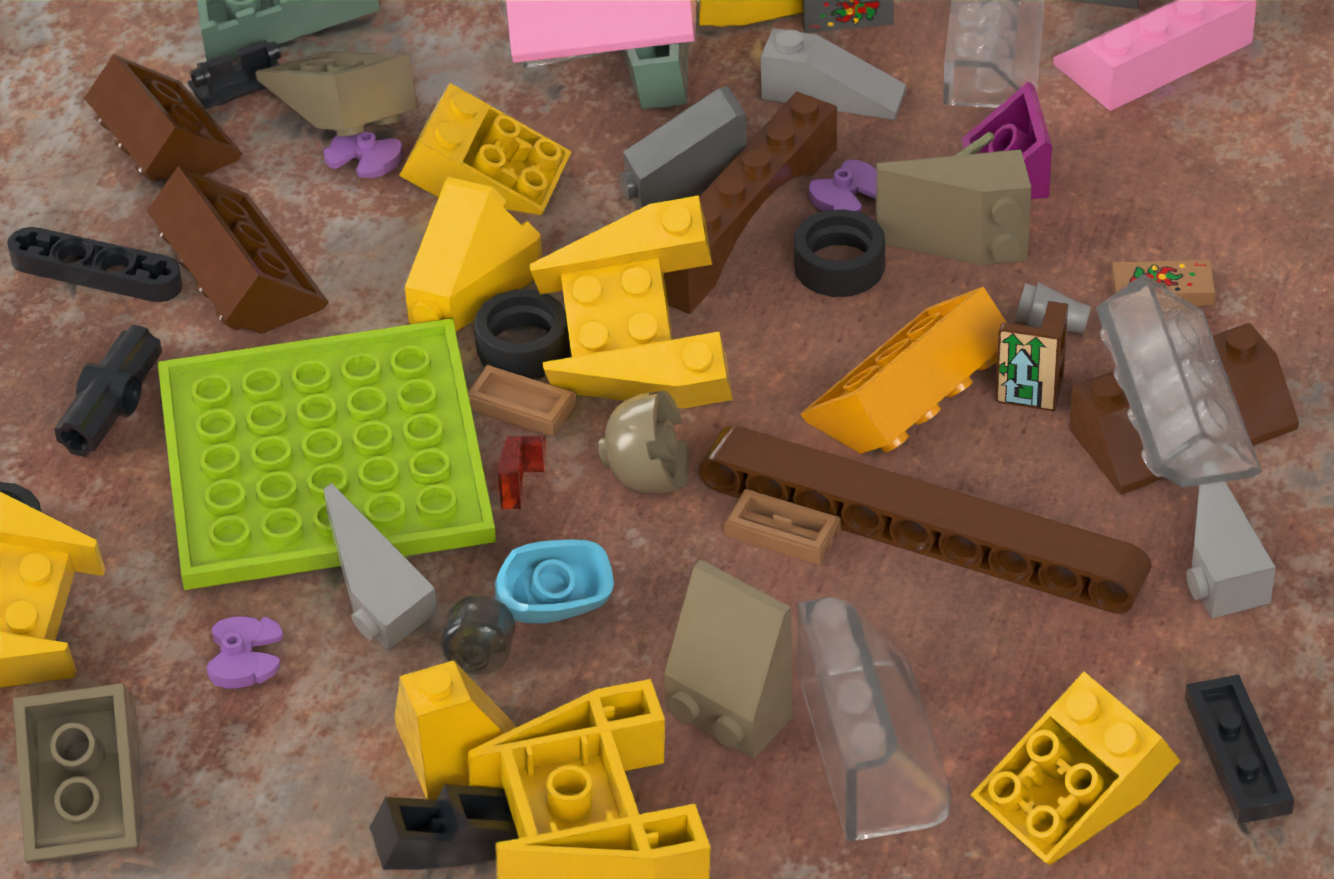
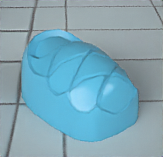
(554, 580)

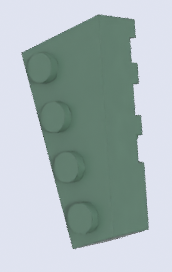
(242, 23)
(659, 74)

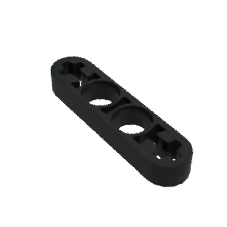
(146, 277)

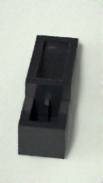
(442, 832)

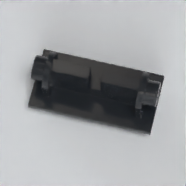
(221, 81)

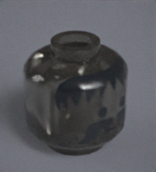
(478, 630)

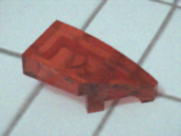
(518, 456)

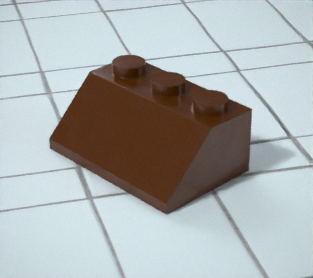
(158, 121)

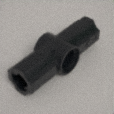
(108, 390)

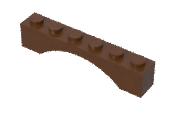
(787, 147)

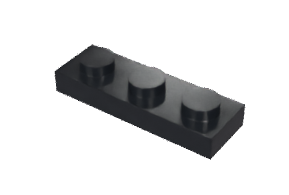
(1239, 749)

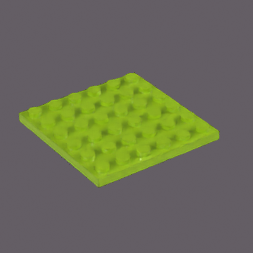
(278, 423)

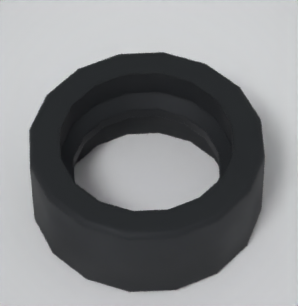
(839, 277)
(516, 309)

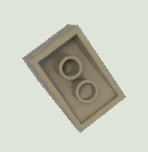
(345, 88)
(957, 206)
(731, 661)
(78, 772)

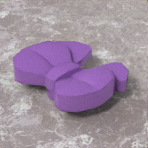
(374, 155)
(841, 190)
(237, 663)

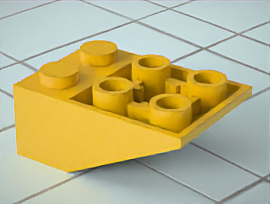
(487, 148)
(1075, 771)

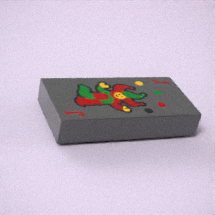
(846, 14)

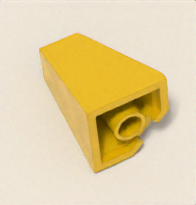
(469, 255)
(440, 720)

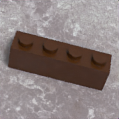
(233, 253)
(1258, 384)

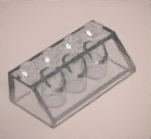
(991, 50)
(1175, 386)

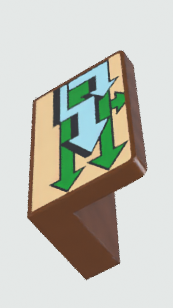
(1033, 360)

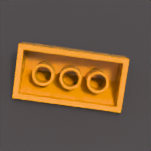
(910, 374)

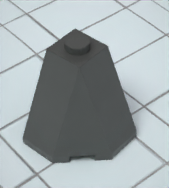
(685, 151)

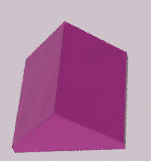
(1020, 126)

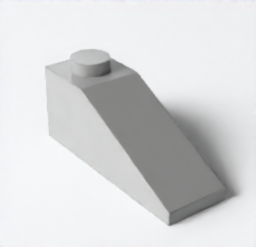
(826, 72)
(1228, 558)
(382, 585)

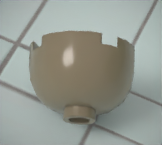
(644, 444)

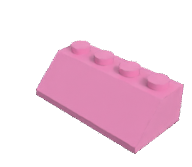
(595, 26)
(1158, 48)

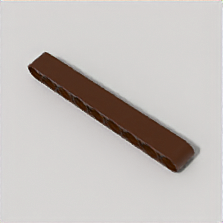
(932, 519)

